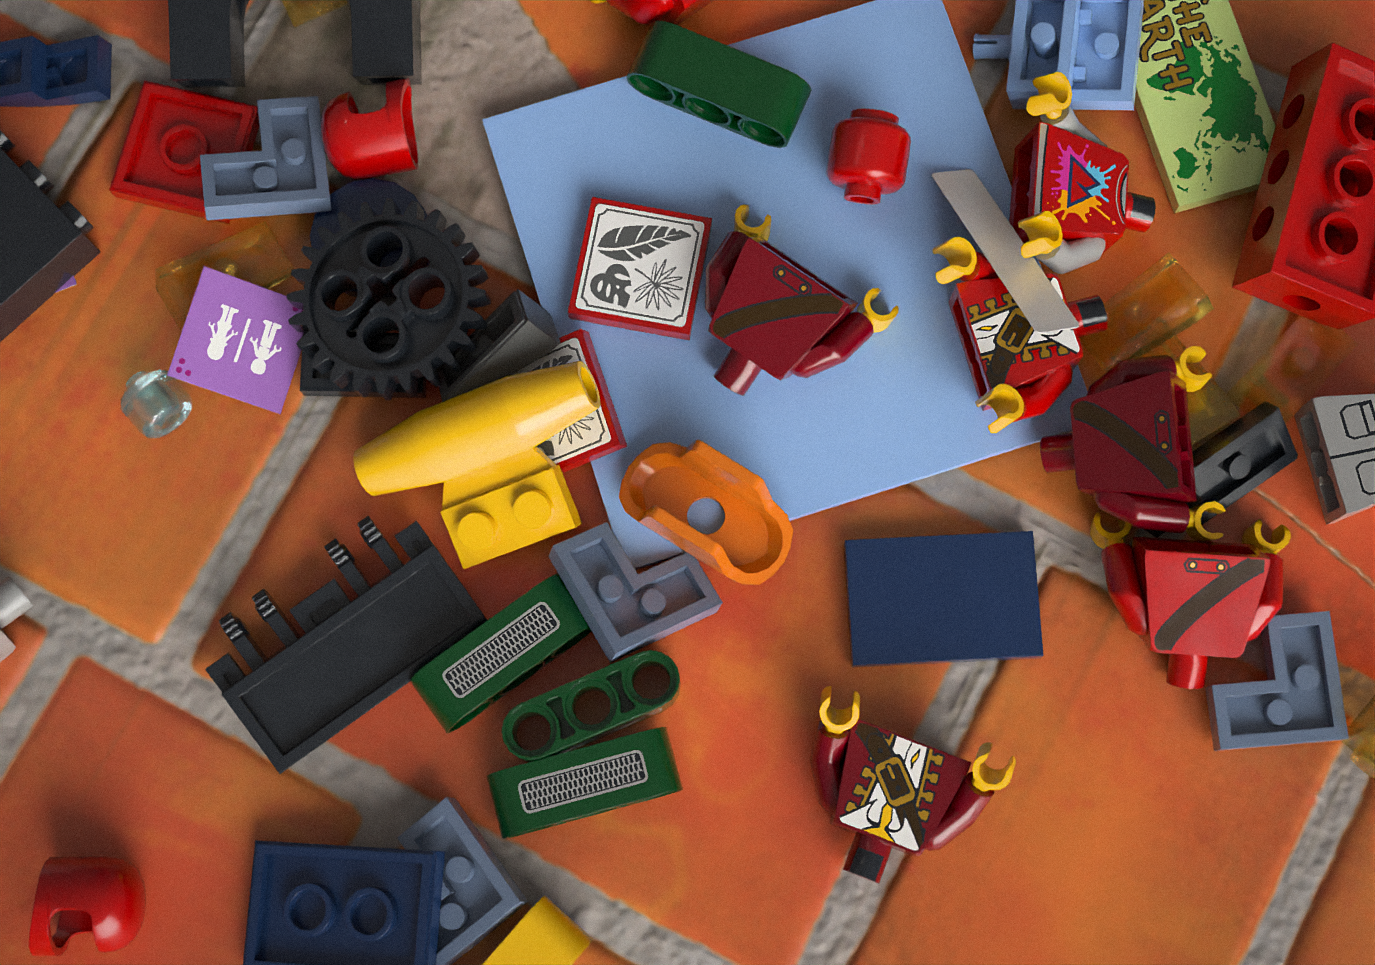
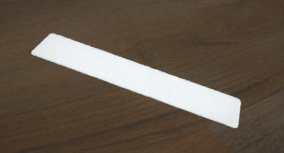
(1002, 249)

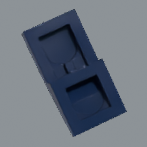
(54, 73)

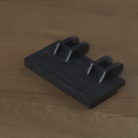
(350, 649)

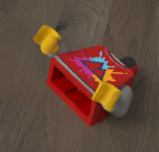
(1070, 186)

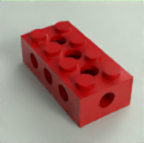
(1316, 197)

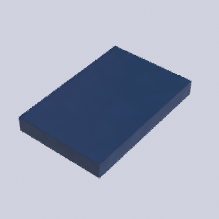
(942, 599)
(343, 905)

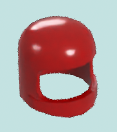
(372, 141)
(93, 897)

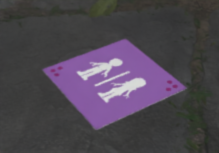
(238, 341)

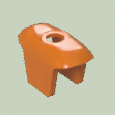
(672, 477)

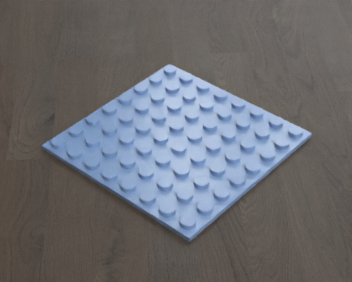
(897, 402)

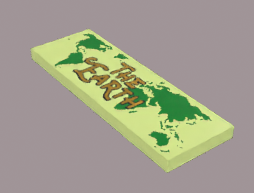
(1200, 102)

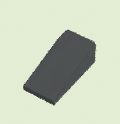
(513, 339)

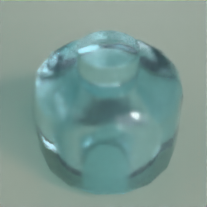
(155, 403)

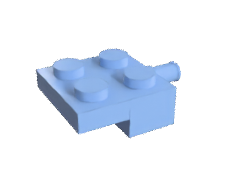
(1083, 39)

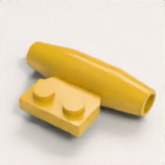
(485, 450)

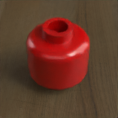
(868, 155)

